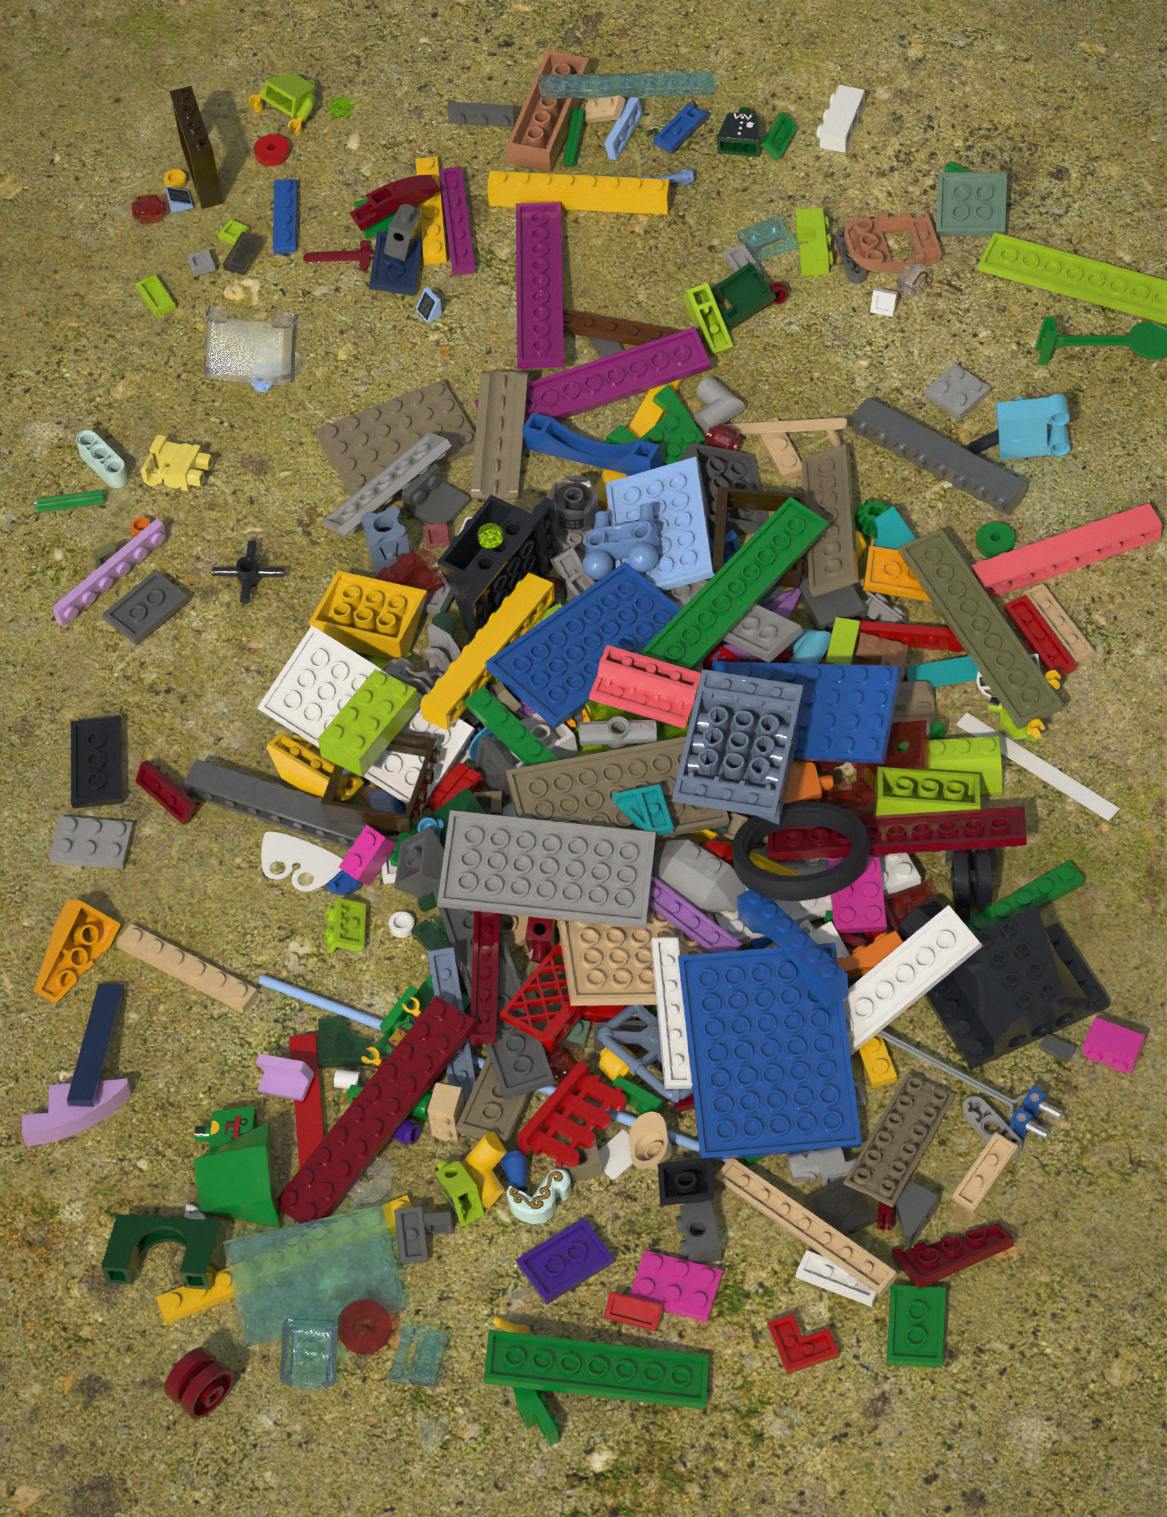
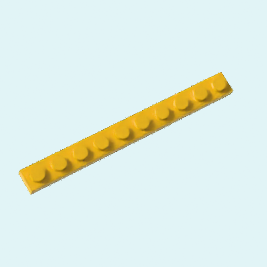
(187, 1301)

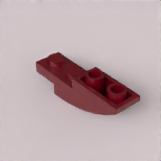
(390, 196)

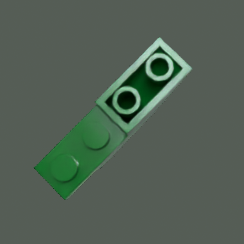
(533, 1412)

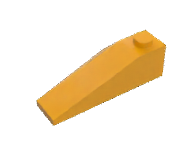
(75, 944)

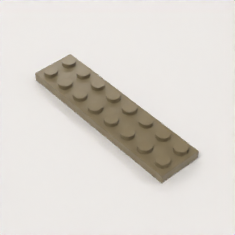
(829, 495)
(486, 1107)

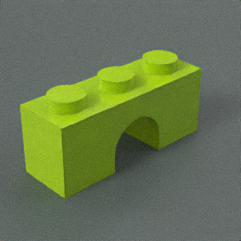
(814, 255)

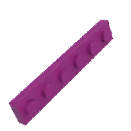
(457, 221)

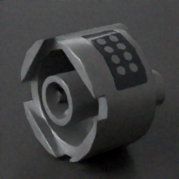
(574, 503)

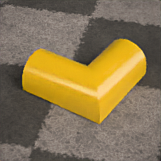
(480, 1165)

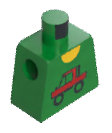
(227, 1126)

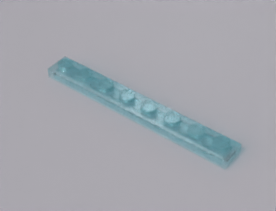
(626, 84)

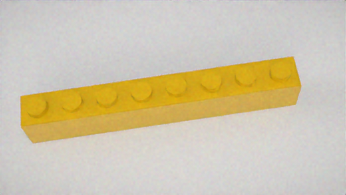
(580, 192)
(469, 671)

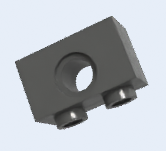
(701, 1218)

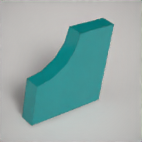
(891, 530)

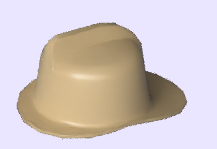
(649, 1141)

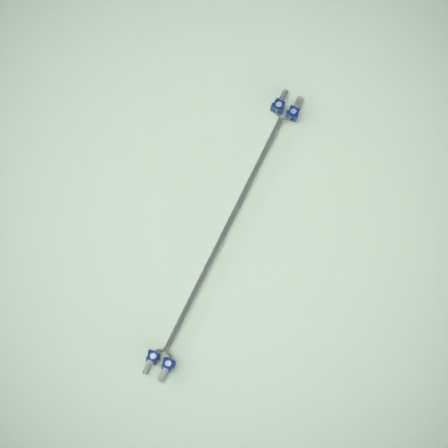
(1021, 1121)

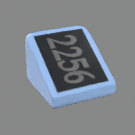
(178, 199)
(429, 306)

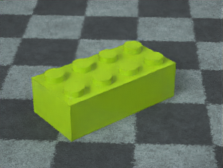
(368, 722)
(924, 791)

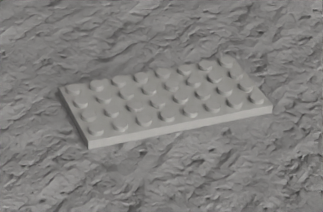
(547, 869)

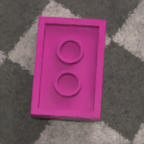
(860, 904)
(679, 1284)

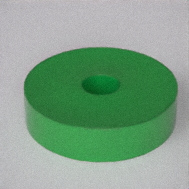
(997, 531)

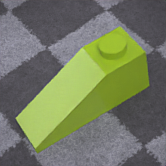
(707, 318)

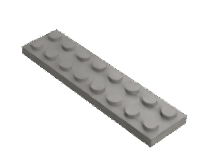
(757, 633)

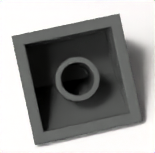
(419, 863)

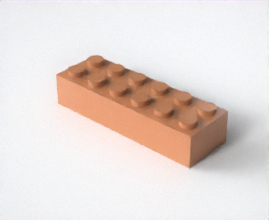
(545, 121)

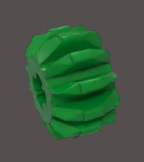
(868, 512)

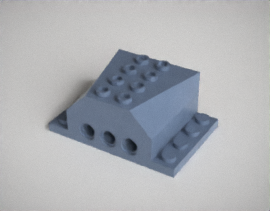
(740, 745)

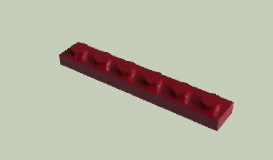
(485, 977)

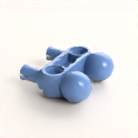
(630, 540)

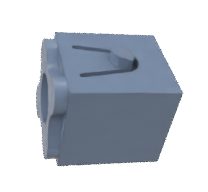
(384, 531)

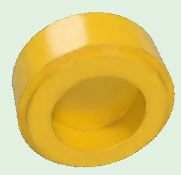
(175, 178)

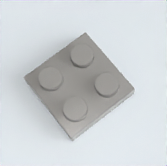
(957, 391)

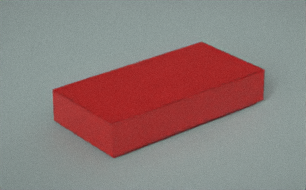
(633, 1311)

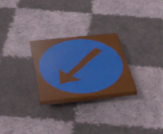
(383, 800)

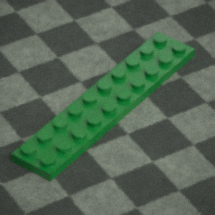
(737, 586)

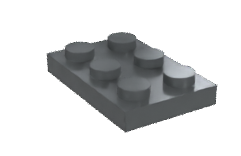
(145, 607)

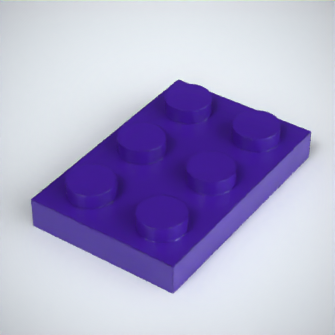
(564, 1261)

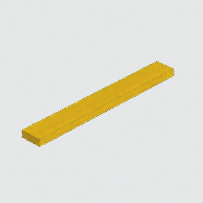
(645, 419)

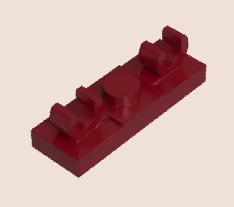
(166, 792)

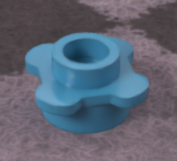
(431, 823)

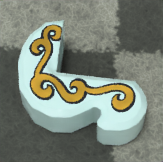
(543, 1203)

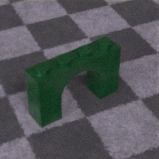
(136, 1234)

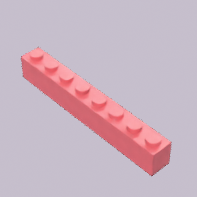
(1068, 550)

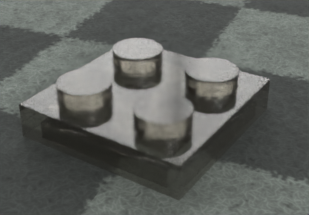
(842, 1207)

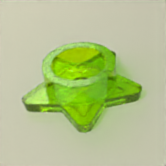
(339, 103)

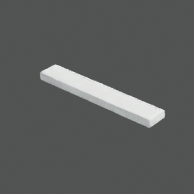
(671, 1013)

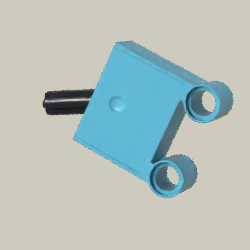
(1024, 430)

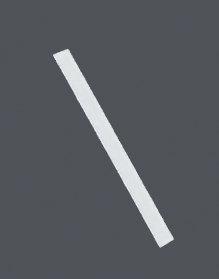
(1041, 768)

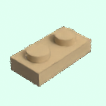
(604, 109)

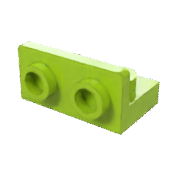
(345, 925)

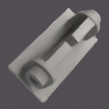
(877, 606)

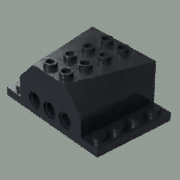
(485, 576)
(1014, 989)

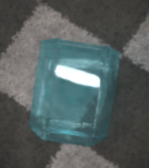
(309, 1353)

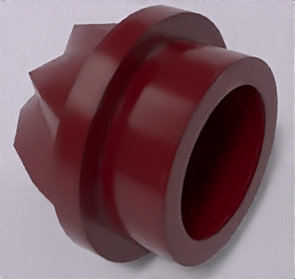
(780, 291)

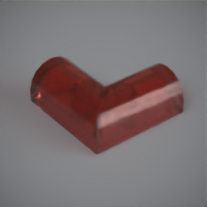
(904, 902)

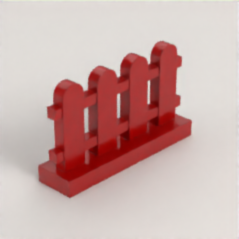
(556, 1113)

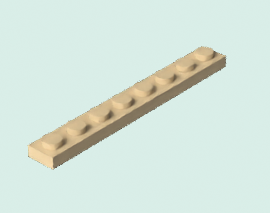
(806, 1226)

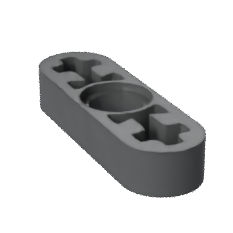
(849, 263)

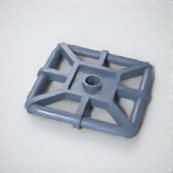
(648, 1039)

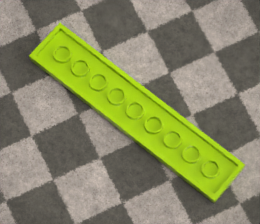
(1076, 277)

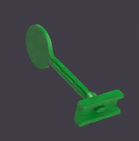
(1144, 339)

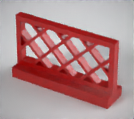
(561, 1021)

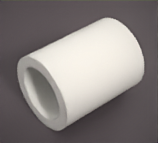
(345, 1078)

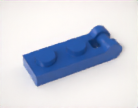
(680, 127)

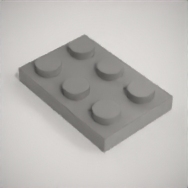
(91, 842)

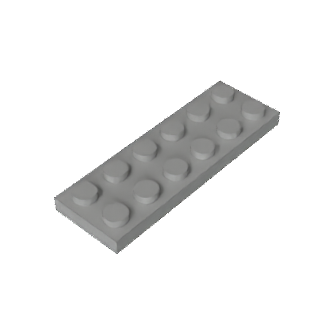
(386, 483)

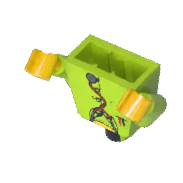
(290, 95)
(1033, 729)

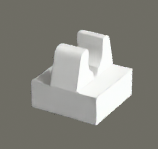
(884, 302)

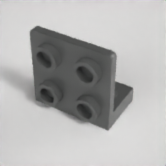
(433, 499)

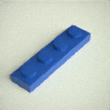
(285, 216)

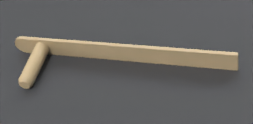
(829, 425)

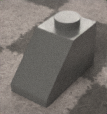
(914, 1211)

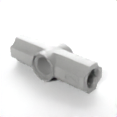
(603, 732)

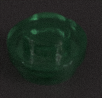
(444, 621)

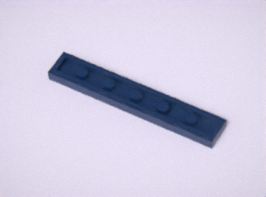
(95, 1045)

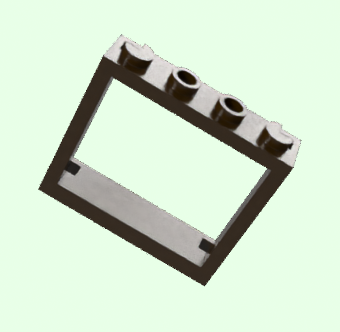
(193, 140)
(753, 500)
(402, 743)

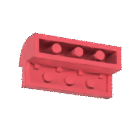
(645, 686)

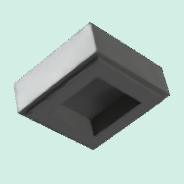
(438, 1223)

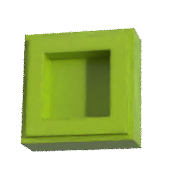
(232, 231)

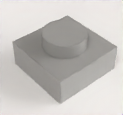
(200, 262)

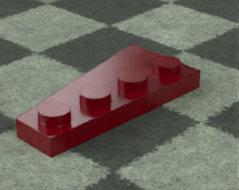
(936, 1261)

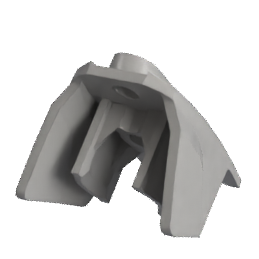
(440, 656)

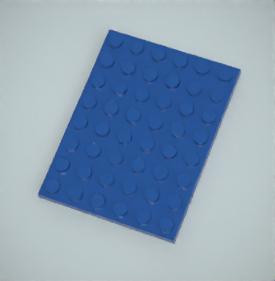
(765, 1057)

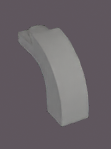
(571, 572)

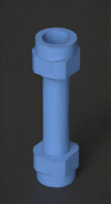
(685, 176)

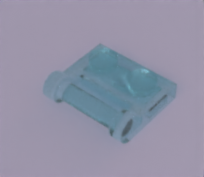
(765, 234)
(426, 1358)

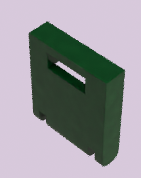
(746, 294)

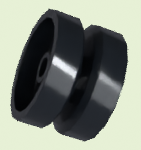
(971, 878)

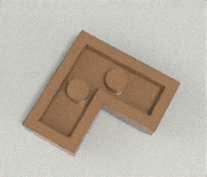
(883, 650)

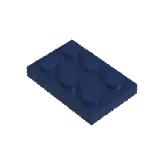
(392, 273)

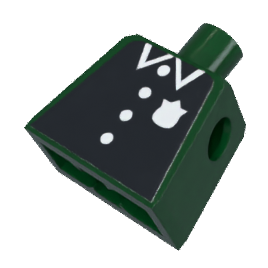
(739, 134)

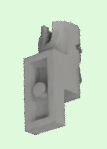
(825, 1164)

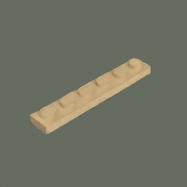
(187, 968)

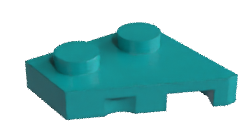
(645, 809)

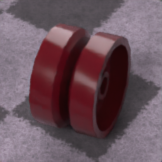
(199, 1383)

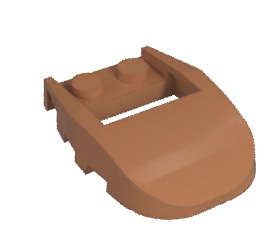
(869, 249)

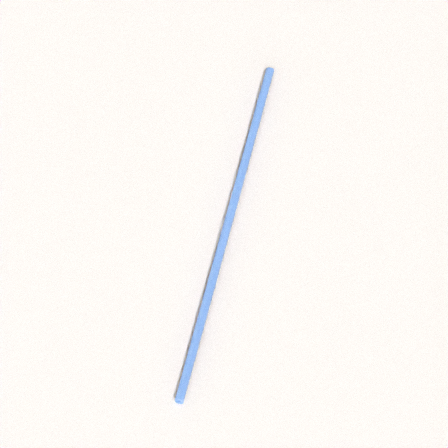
(476, 1061)

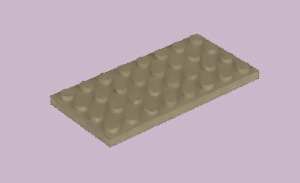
(583, 786)

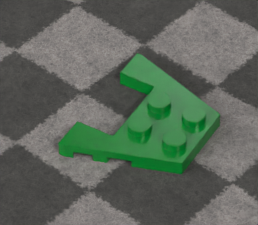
(672, 433)

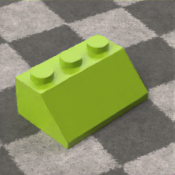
(970, 756)

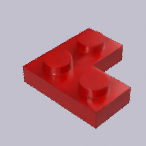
(799, 1351)

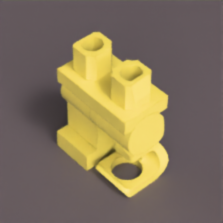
(177, 464)

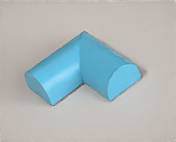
(810, 646)

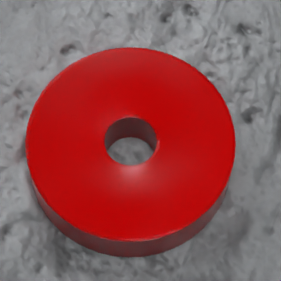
(271, 150)

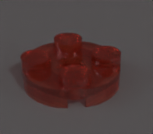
(378, 1319)

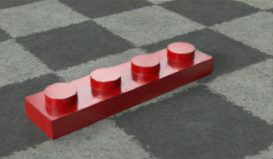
(1039, 636)

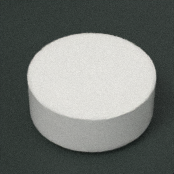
(401, 924)

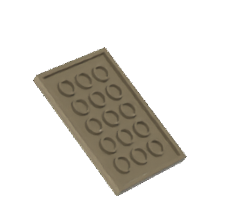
(377, 436)

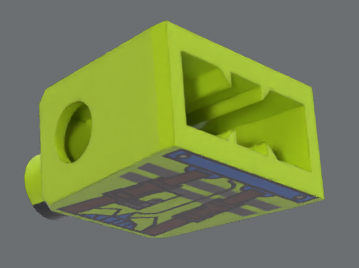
(453, 1183)

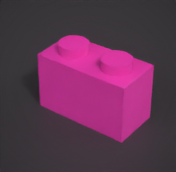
(367, 855)
(1113, 1045)

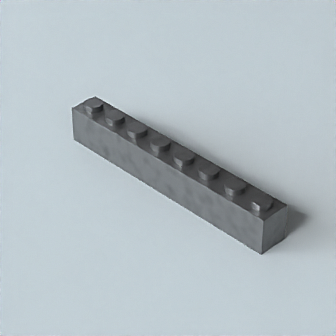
(938, 456)
(267, 803)

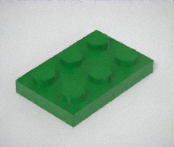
(916, 1326)

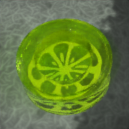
(490, 535)

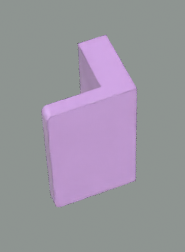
(284, 1077)

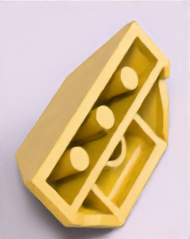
(303, 766)

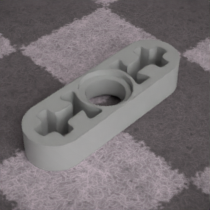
(988, 1116)

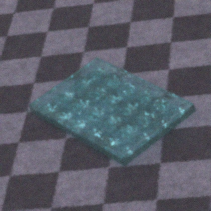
(312, 1271)

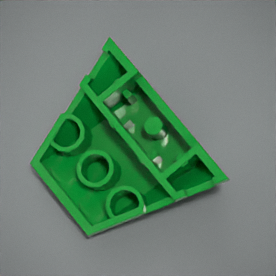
(239, 1179)

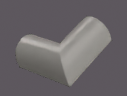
(720, 402)

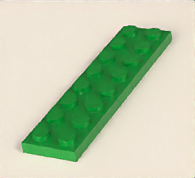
(596, 1369)

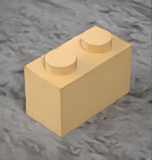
(445, 1111)

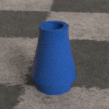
(515, 1168)

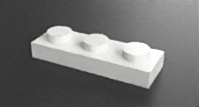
(829, 1276)

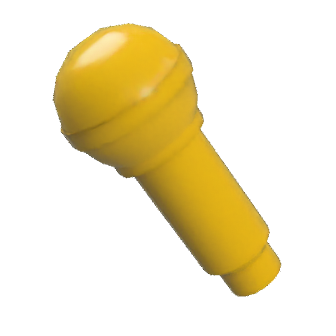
(508, 1326)

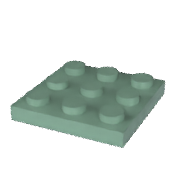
(971, 203)

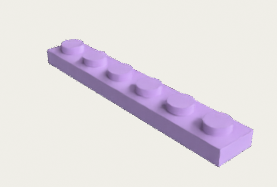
(109, 572)

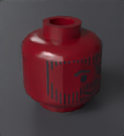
(723, 437)

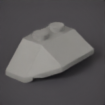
(697, 876)

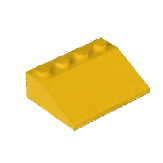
(370, 615)

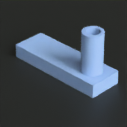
(623, 128)

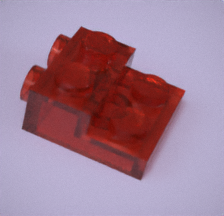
(412, 572)

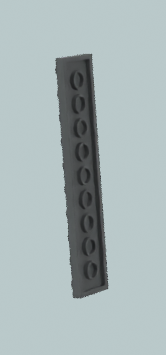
(517, 1056)

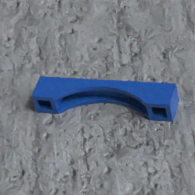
(552, 438)
(818, 969)

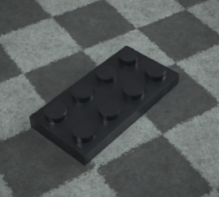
(96, 762)

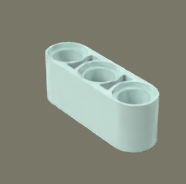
(102, 459)

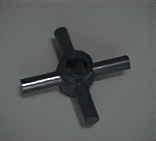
(248, 572)

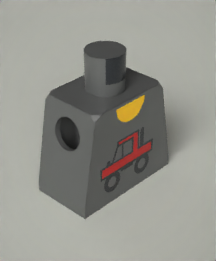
(405, 222)

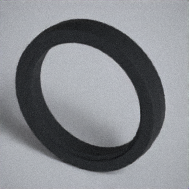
(804, 886)

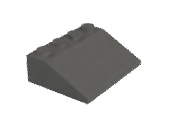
(732, 470)

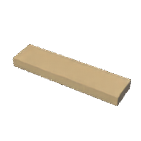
(1060, 623)

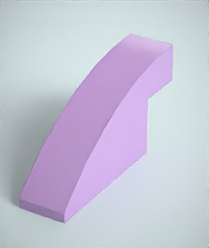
(69, 1120)

